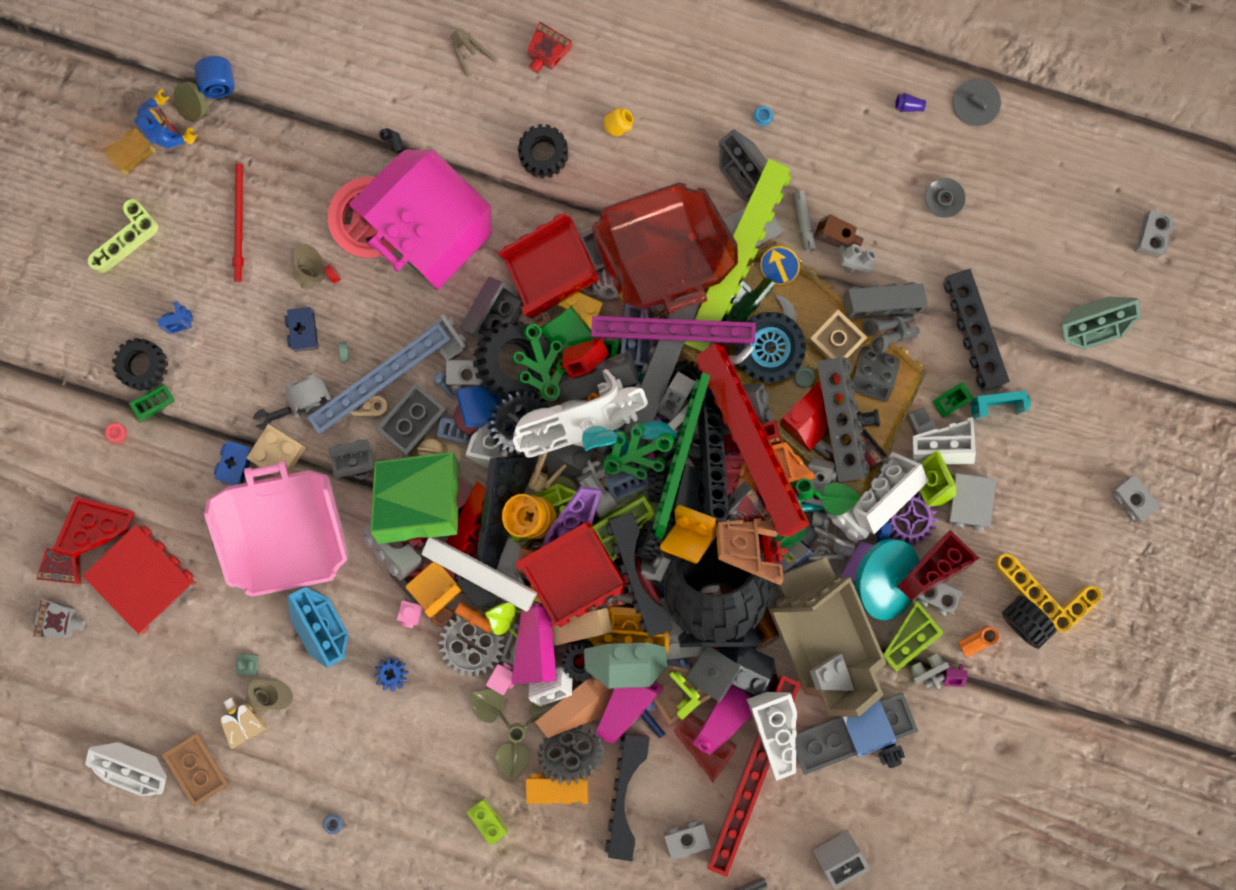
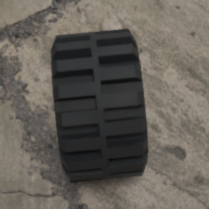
(538, 135)
(128, 353)
(1029, 622)

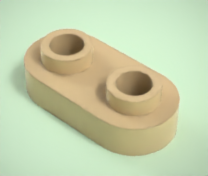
(368, 408)

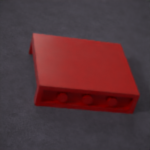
(549, 265)
(572, 574)
(139, 578)

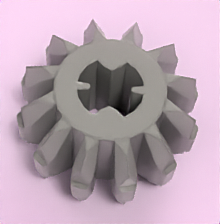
(604, 287)

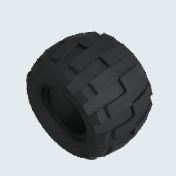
(714, 615)

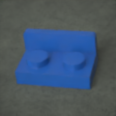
(176, 322)

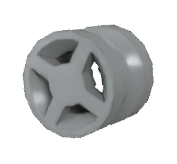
(819, 520)

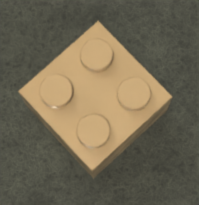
(837, 337)
(275, 447)

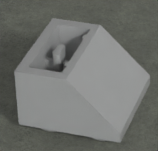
(841, 860)

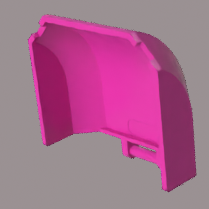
(425, 214)

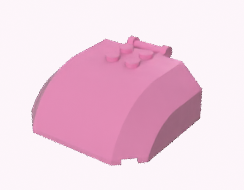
(277, 530)

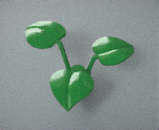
(837, 501)

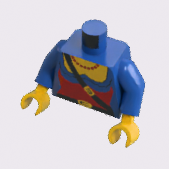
(158, 127)

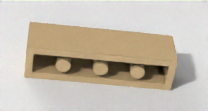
(591, 624)

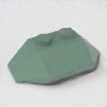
(1100, 321)
(625, 664)

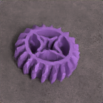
(910, 527)

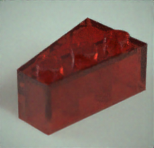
(712, 764)

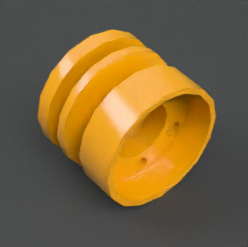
(528, 516)

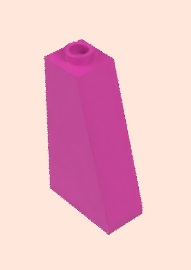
(534, 648)
(624, 709)
(724, 720)

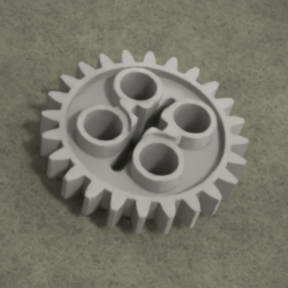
(461, 660)

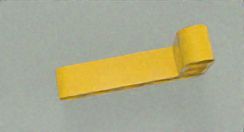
(1042, 596)

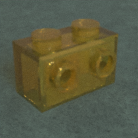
(130, 151)

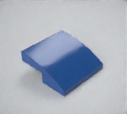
(476, 405)

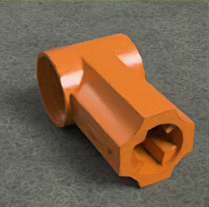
(976, 641)

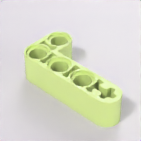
(120, 239)

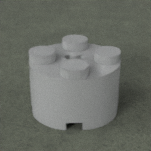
(307, 396)

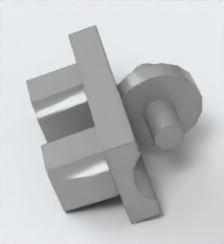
(854, 258)
(919, 673)

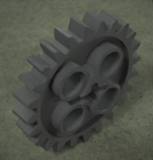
(570, 754)

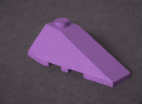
(578, 511)

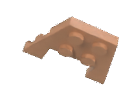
(740, 547)

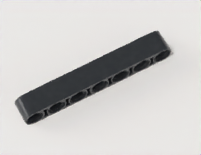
(716, 453)

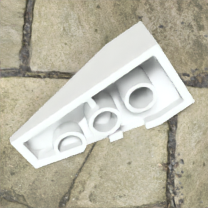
(482, 446)
(776, 724)

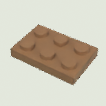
(195, 769)

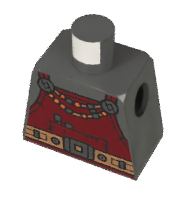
(745, 505)

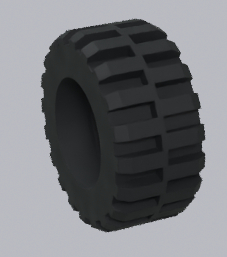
(488, 364)

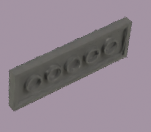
(831, 742)

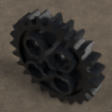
(504, 437)

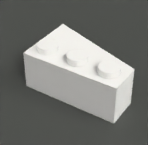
(953, 442)

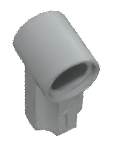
(606, 501)

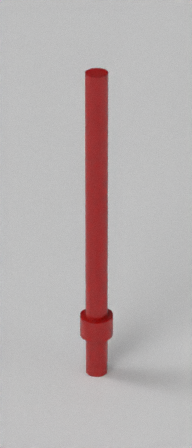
(238, 260)

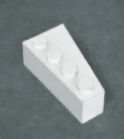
(889, 492)

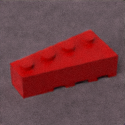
(469, 522)

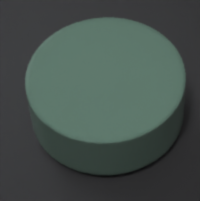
(343, 351)
(804, 377)

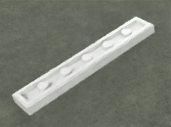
(479, 573)

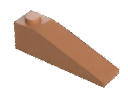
(585, 705)

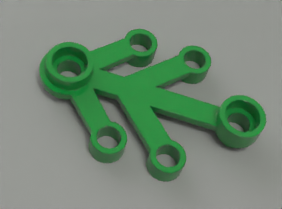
(541, 365)
(637, 454)

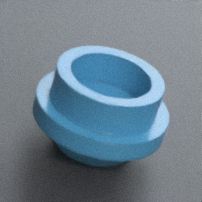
(763, 116)

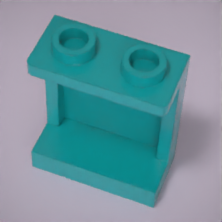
(1019, 399)

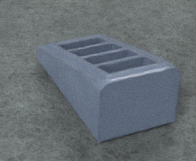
(442, 426)
(622, 491)

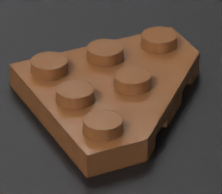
(674, 693)

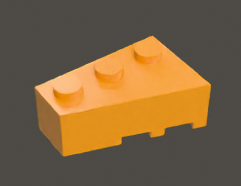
(544, 791)

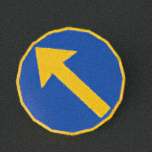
(780, 264)

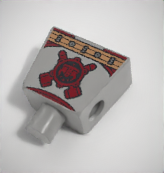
(56, 620)

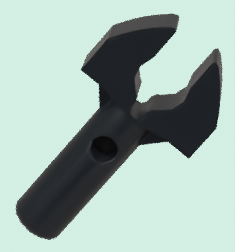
(271, 416)

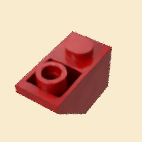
(584, 357)

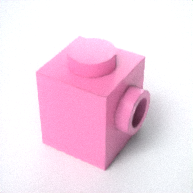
(410, 613)
(501, 678)

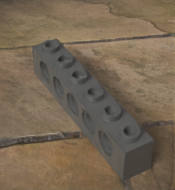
(834, 412)

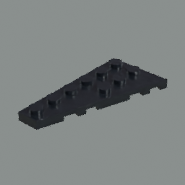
(505, 479)

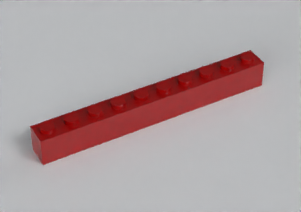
(752, 441)
(745, 796)

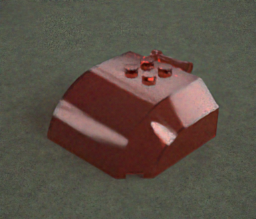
(665, 247)

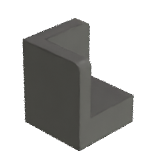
(920, 421)

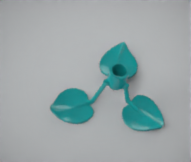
(598, 436)

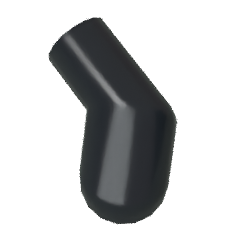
(392, 137)

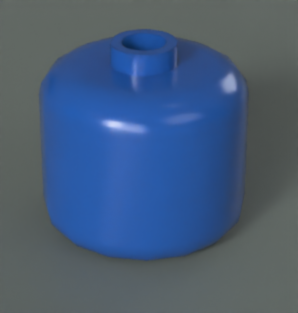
(214, 77)

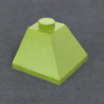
(940, 483)

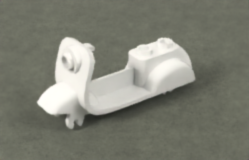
(559, 427)

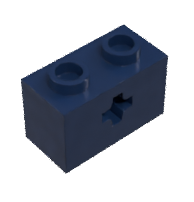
(308, 339)

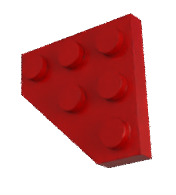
(90, 526)

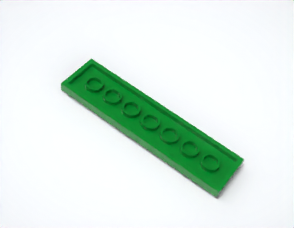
(680, 455)

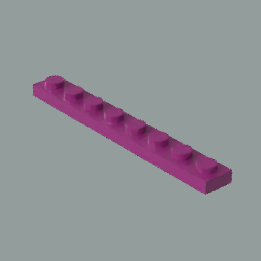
(673, 330)

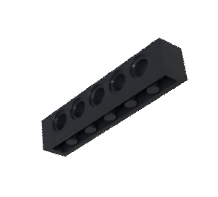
(965, 280)

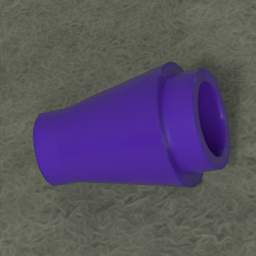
(909, 103)

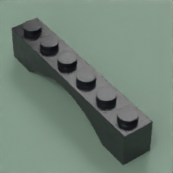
(626, 532)
(622, 839)

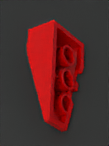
(808, 417)

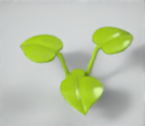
(502, 618)

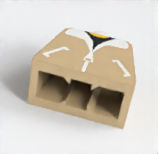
(241, 723)

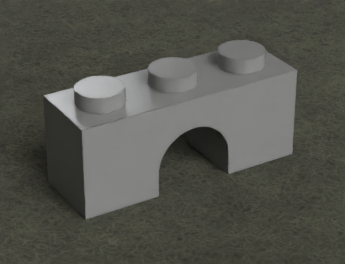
(399, 561)

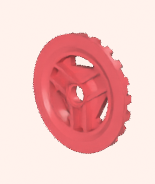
(352, 237)

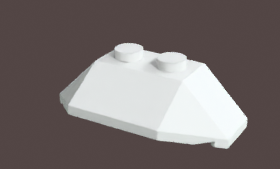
(127, 768)

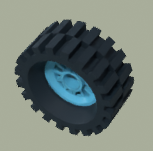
(794, 352)

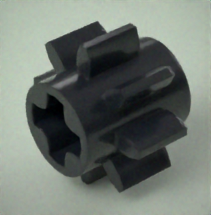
(891, 756)

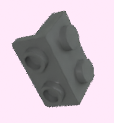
(351, 458)

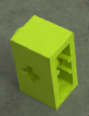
(487, 821)

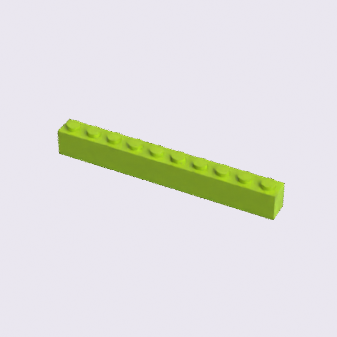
(746, 235)

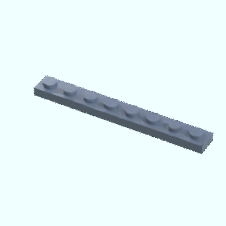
(379, 378)

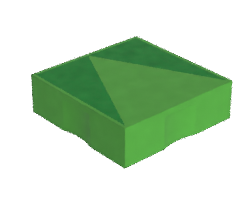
(415, 498)

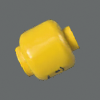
(618, 122)

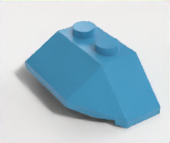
(318, 626)

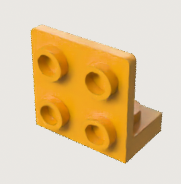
(690, 534)
(433, 588)

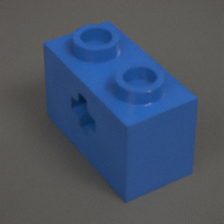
(232, 474)

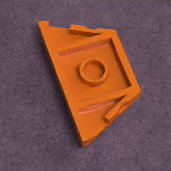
(791, 464)

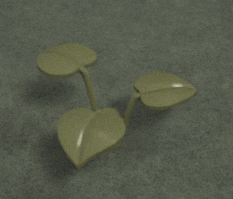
(509, 758)

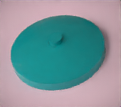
(880, 574)

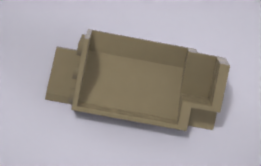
(824, 618)

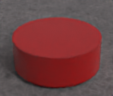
(332, 273)

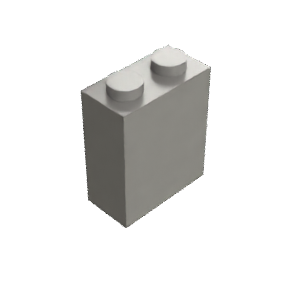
(972, 502)

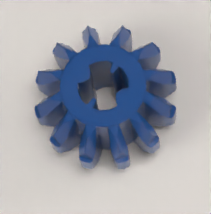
(397, 671)

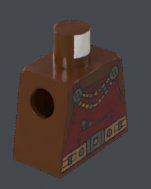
(837, 232)

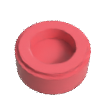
(116, 433)

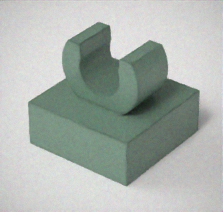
(247, 664)

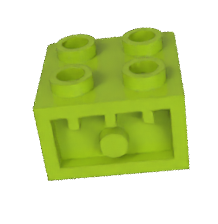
(685, 706)

